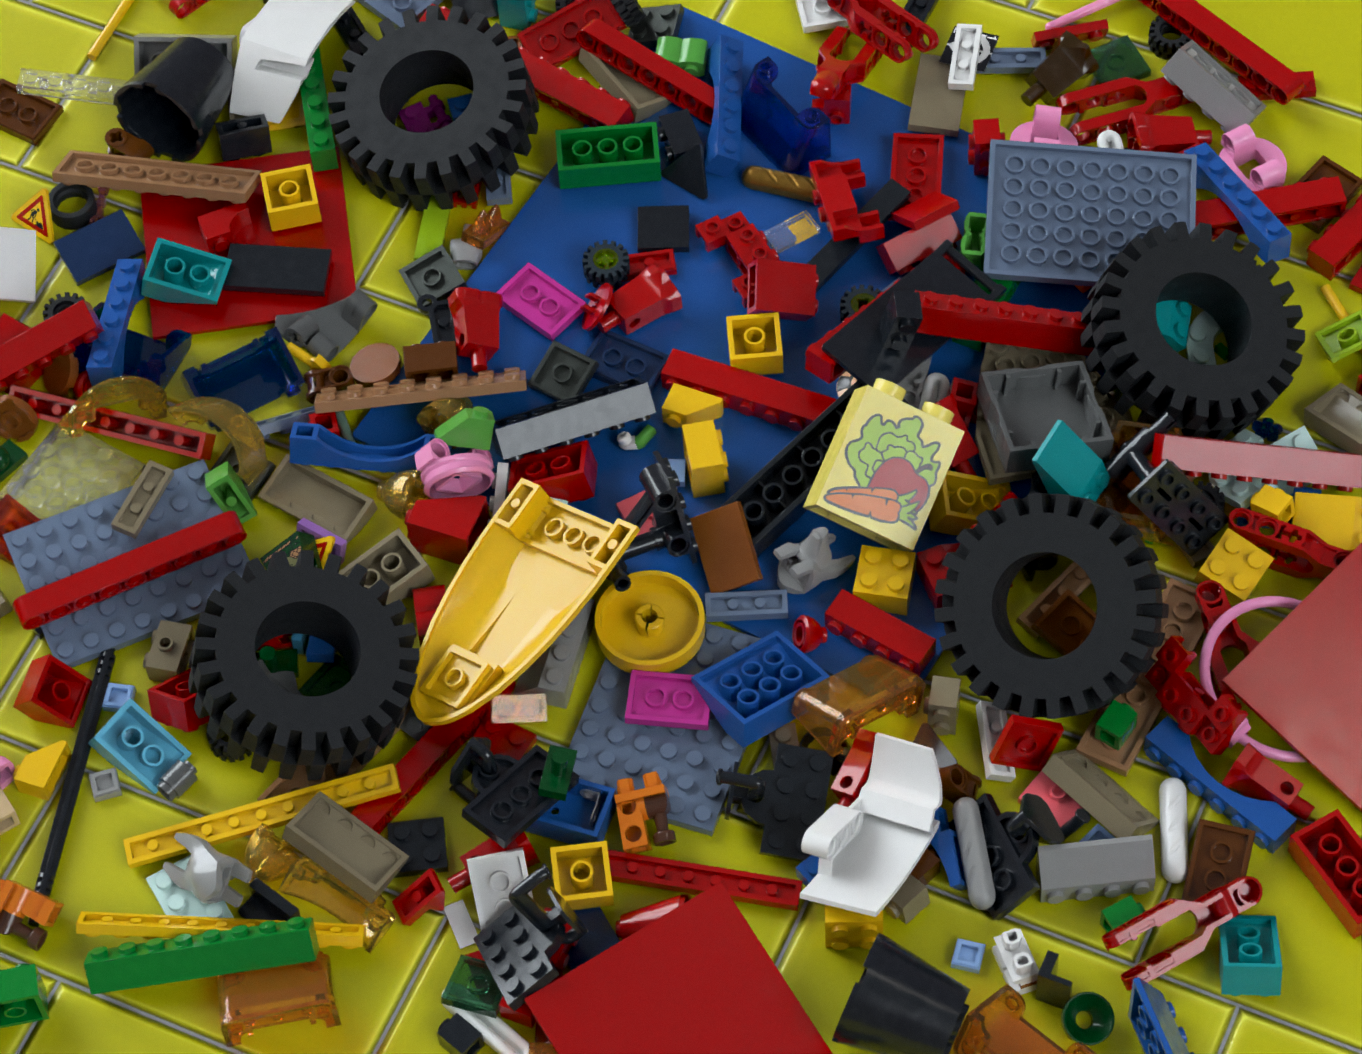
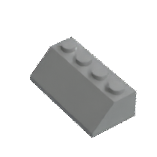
(151, 45)
(1212, 87)
(559, 665)
(1095, 868)

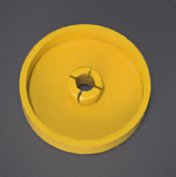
(675, 627)

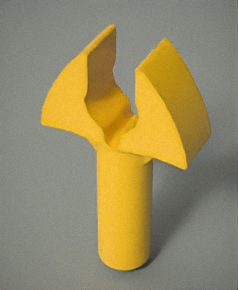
(314, 363)

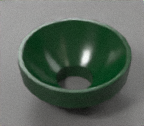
(1101, 1018)

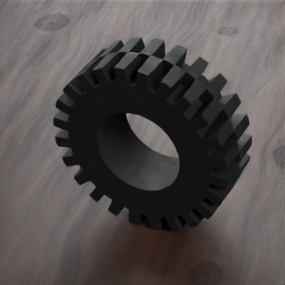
(415, 59)
(1225, 286)
(978, 591)
(288, 725)

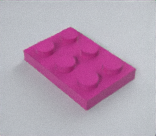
(540, 301)
(665, 701)

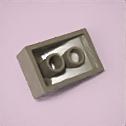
(396, 564)

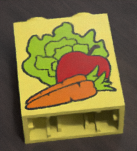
(885, 466)

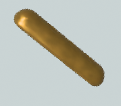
(778, 183)

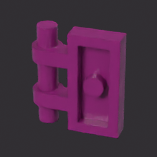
(417, 118)

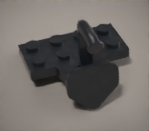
(503, 789)
(783, 798)
(1013, 843)
(525, 939)

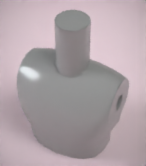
(463, 254)

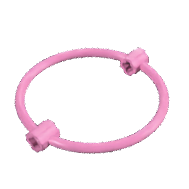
(1205, 676)

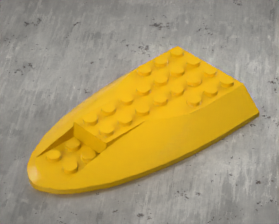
(512, 600)

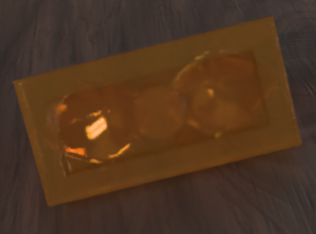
(486, 228)
(519, 708)

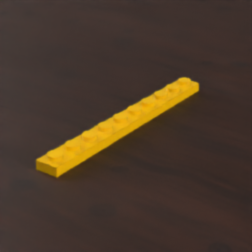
(272, 811)
(169, 926)

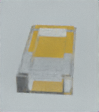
(791, 232)

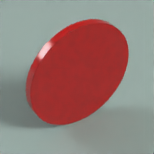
(597, 306)

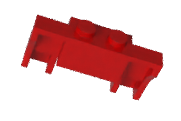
(837, 205)
(742, 243)
(1189, 702)

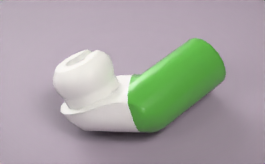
(638, 441)

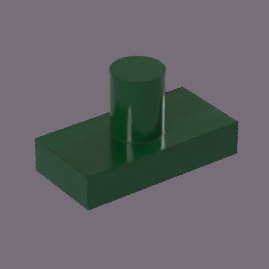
(279, 660)
(557, 773)

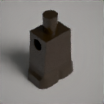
(1064, 65)

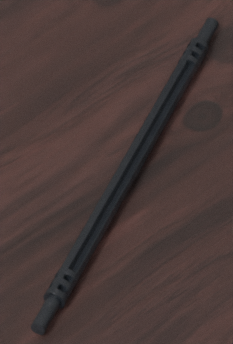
(74, 775)

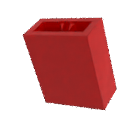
(782, 289)

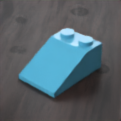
(138, 745)

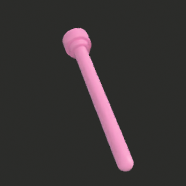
(1079, 13)

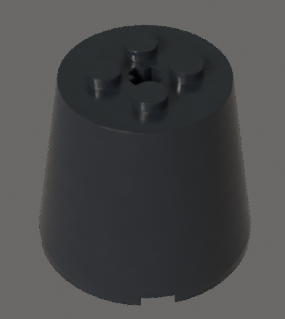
(176, 98)
(901, 1005)

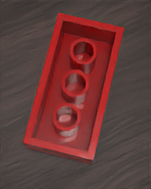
(1332, 861)

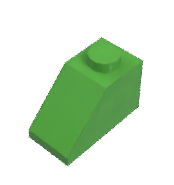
(468, 429)
(229, 492)

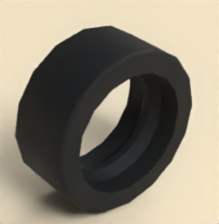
(76, 219)

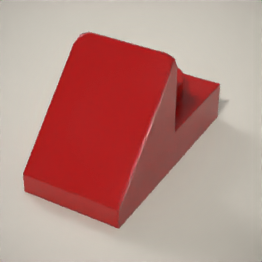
(420, 897)

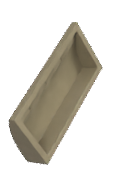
(642, 99)
(1338, 418)
(318, 498)
(1099, 794)
(345, 846)

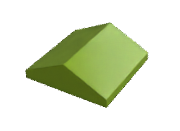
(1342, 337)

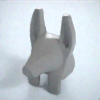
(809, 562)
(208, 872)

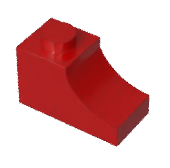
(222, 225)

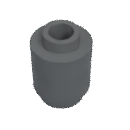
(177, 780)

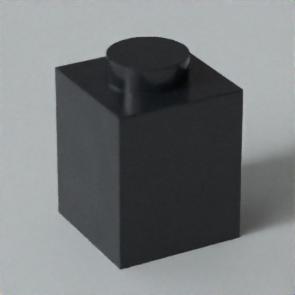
(459, 1036)

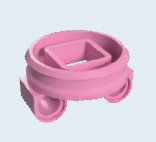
(1044, 128)
(1242, 146)
(441, 467)

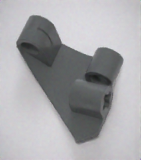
(327, 328)

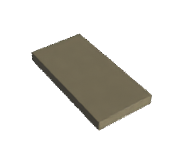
(935, 106)

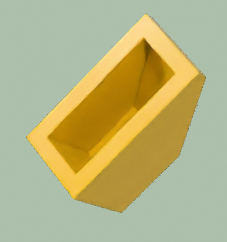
(690, 406)
(42, 770)

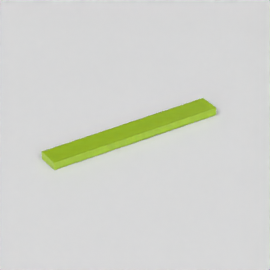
(433, 222)

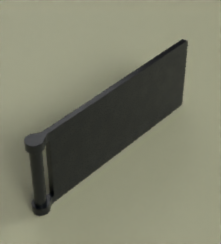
(859, 342)

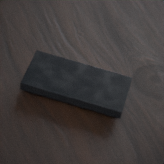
(278, 269)

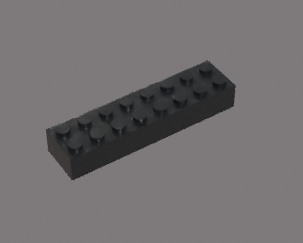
(779, 490)

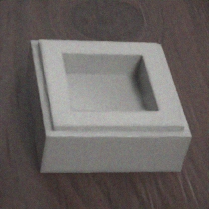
(105, 784)

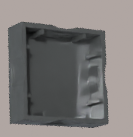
(1028, 402)

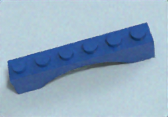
(724, 138)
(1255, 218)
(107, 351)
(319, 447)
(1174, 751)

